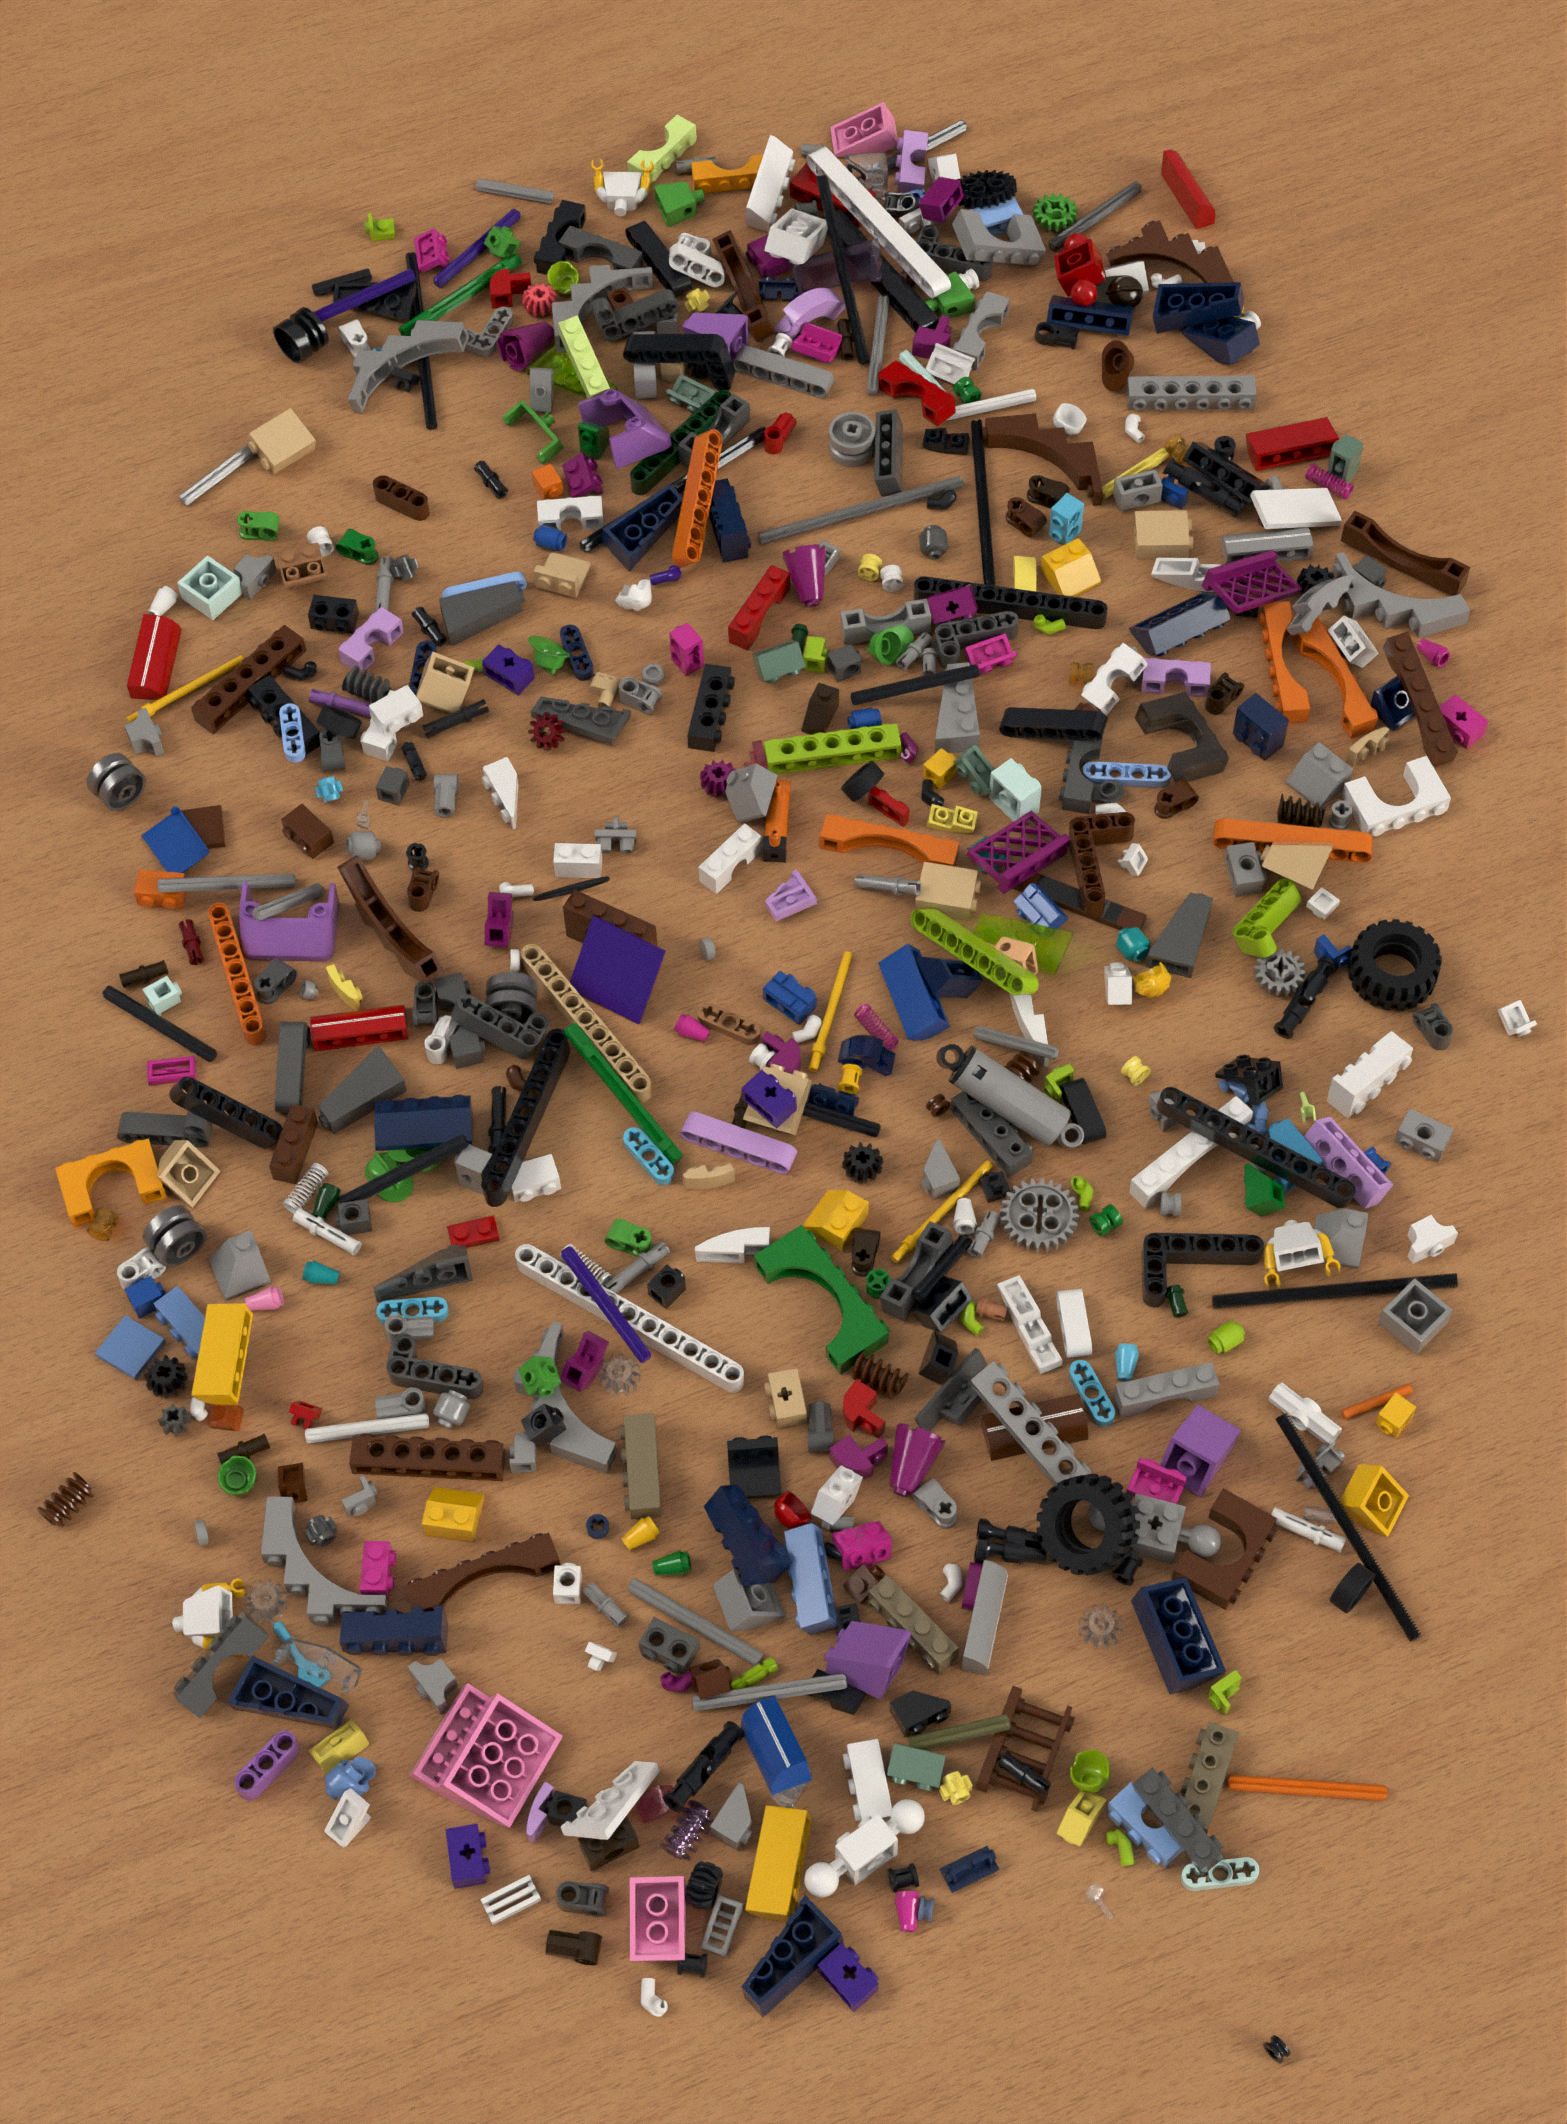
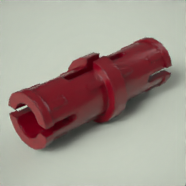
(191, 942)

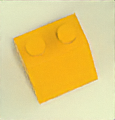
(1070, 569)
(837, 1217)
(1374, 1499)
(452, 1514)

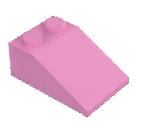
(865, 133)
(657, 1918)

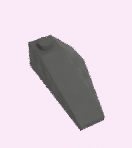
(438, 1270)

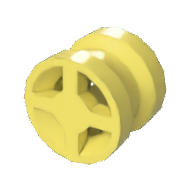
(869, 567)
(1135, 1070)

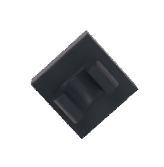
(404, 376)
(994, 1186)
(845, 1615)

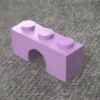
(913, 148)
(380, 627)
(1191, 674)

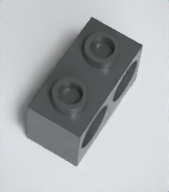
(673, 1640)

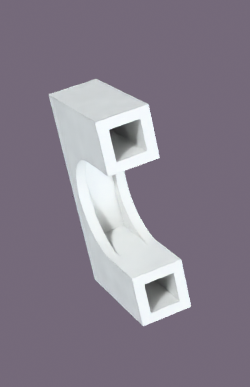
(1377, 817)

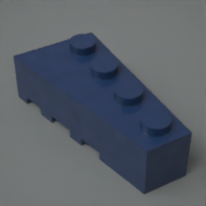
(395, 1632)

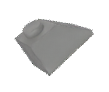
(939, 1173)
(734, 1821)

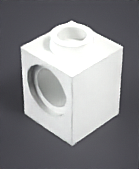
(567, 1594)

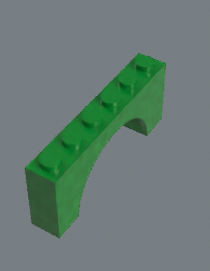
(801, 1257)

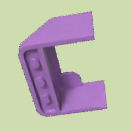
(643, 432)
(289, 937)

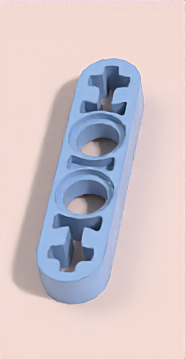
(488, 582)
(1126, 771)

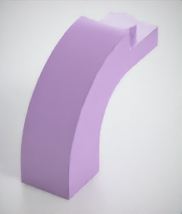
(807, 307)

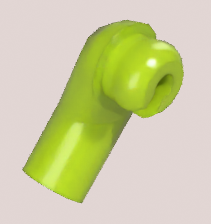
(1084, 1191)
(967, 1318)
(1118, 1838)

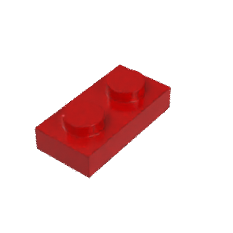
(888, 806)
(474, 1232)

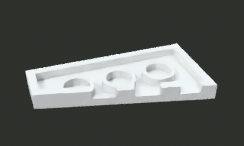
(612, 1804)

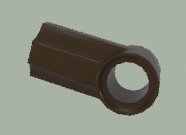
(580, 1947)

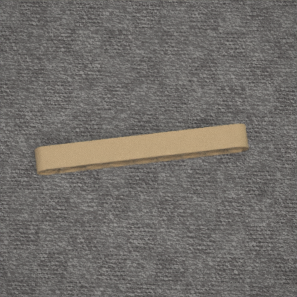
(582, 1013)

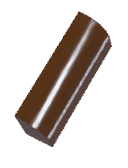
(1063, 1412)

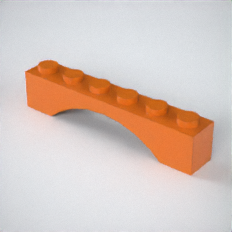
(1290, 696)
(1357, 715)
(844, 834)

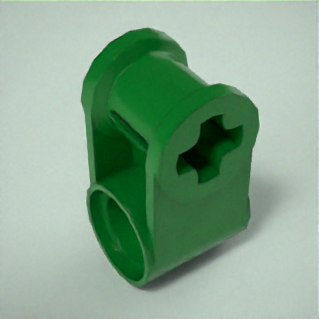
(357, 547)

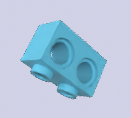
(1066, 519)

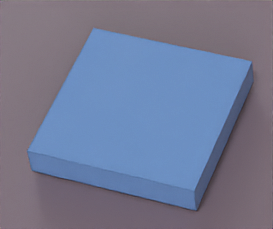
(130, 1347)

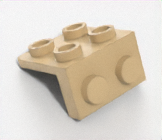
(562, 574)

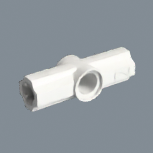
(1304, 1414)

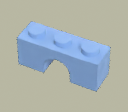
(1126, 1810)

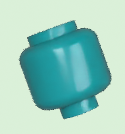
(1133, 944)

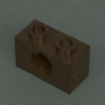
(600, 1852)

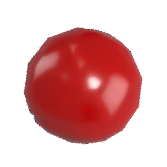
(791, 1511)

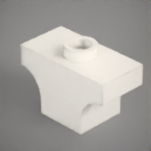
(1429, 1238)

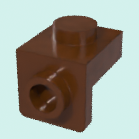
(863, 1580)

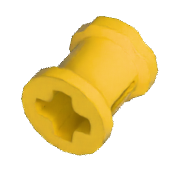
(850, 1078)

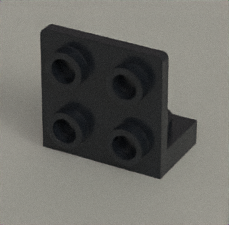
(1261, 1075)

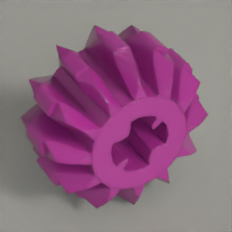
(715, 777)

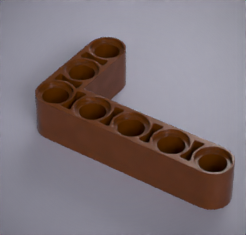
(1084, 835)

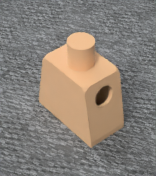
(1018, 951)

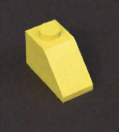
(1081, 1817)

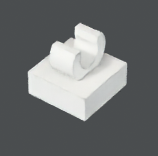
(1133, 859)
(1322, 903)
(600, 1655)

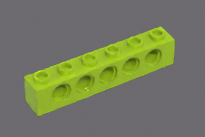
(844, 752)

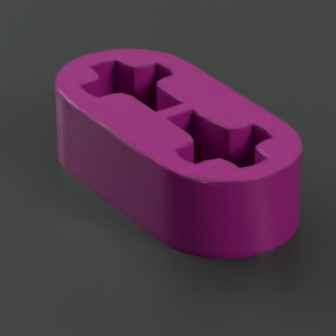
(971, 1586)

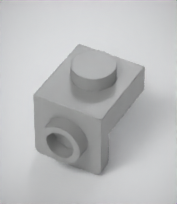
(361, 1501)

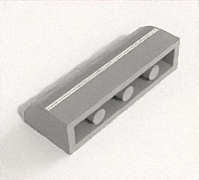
(1286, 543)
(985, 1618)

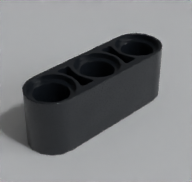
(1083, 1109)

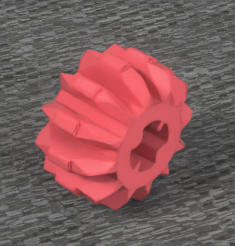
(539, 300)

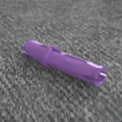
(342, 703)

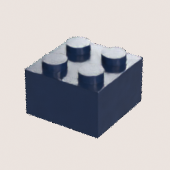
(1260, 726)

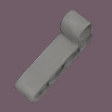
(645, 377)

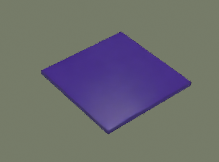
(616, 969)

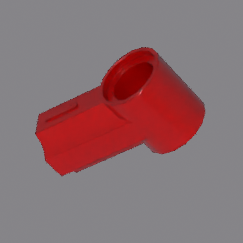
(777, 433)

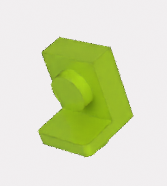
(380, 229)
(1225, 1687)

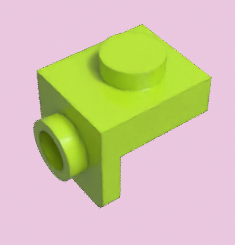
(1055, 1078)

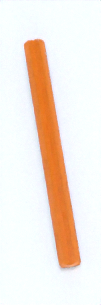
(1307, 1787)

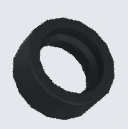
(339, 721)
(862, 781)
(1352, 1587)

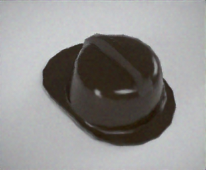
(1120, 290)

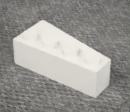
(1369, 1074)

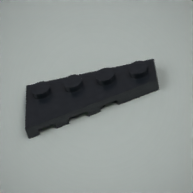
(394, 304)

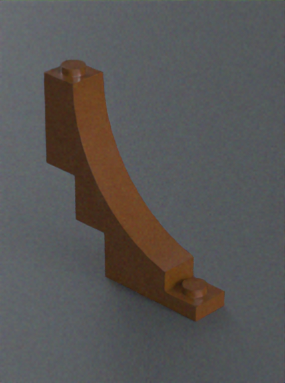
(1023, 434)

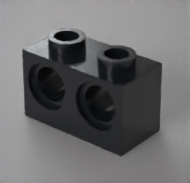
(333, 614)
(942, 1304)

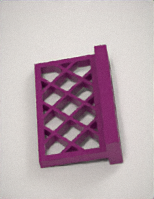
(1244, 571)
(1027, 866)

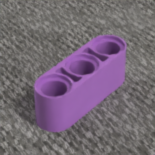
(270, 1752)

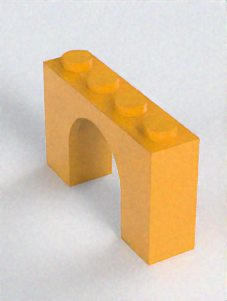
(79, 1176)

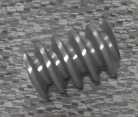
(365, 685)

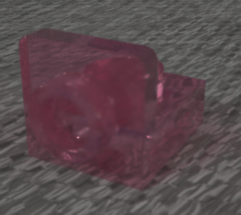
(757, 756)
(652, 1805)

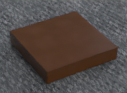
(208, 825)

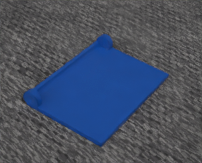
(176, 842)

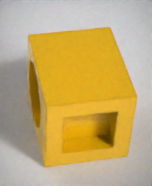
(940, 768)
(1395, 1415)

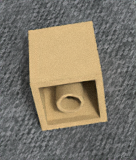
(1297, 860)
(798, 1085)

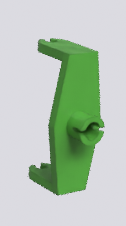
(544, 424)

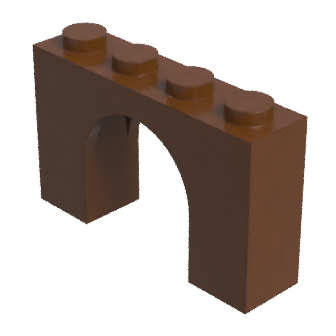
(581, 908)
(1253, 1528)

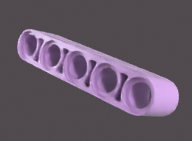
(738, 1143)

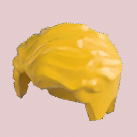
(1152, 982)

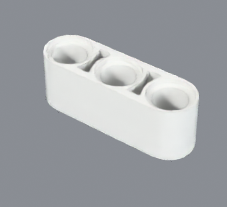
(692, 257)
(1074, 1323)

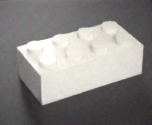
(796, 236)

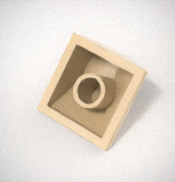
(186, 1171)

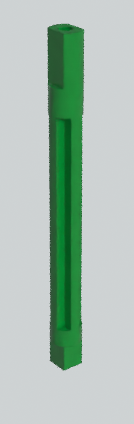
(461, 295)
(622, 1093)

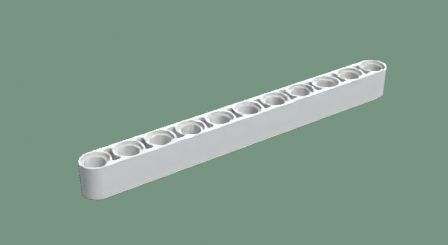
(879, 223)
(641, 1320)

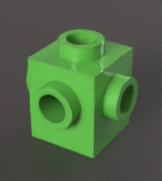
(502, 242)
(539, 1376)

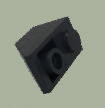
(939, 1358)
(917, 1711)

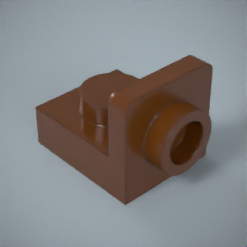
(292, 1482)

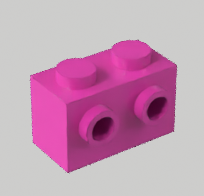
(377, 1568)

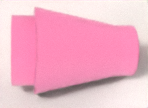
(267, 1299)

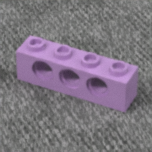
(1337, 1149)

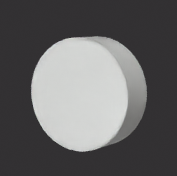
(514, 960)

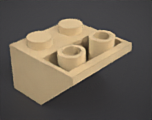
(444, 683)

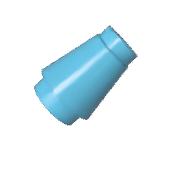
(1126, 1361)

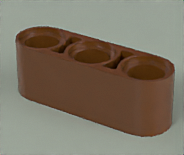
(401, 498)

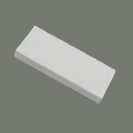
(1296, 508)

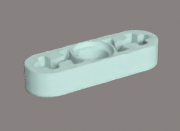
(1240, 1880)

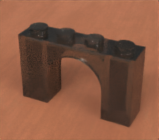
(1181, 714)

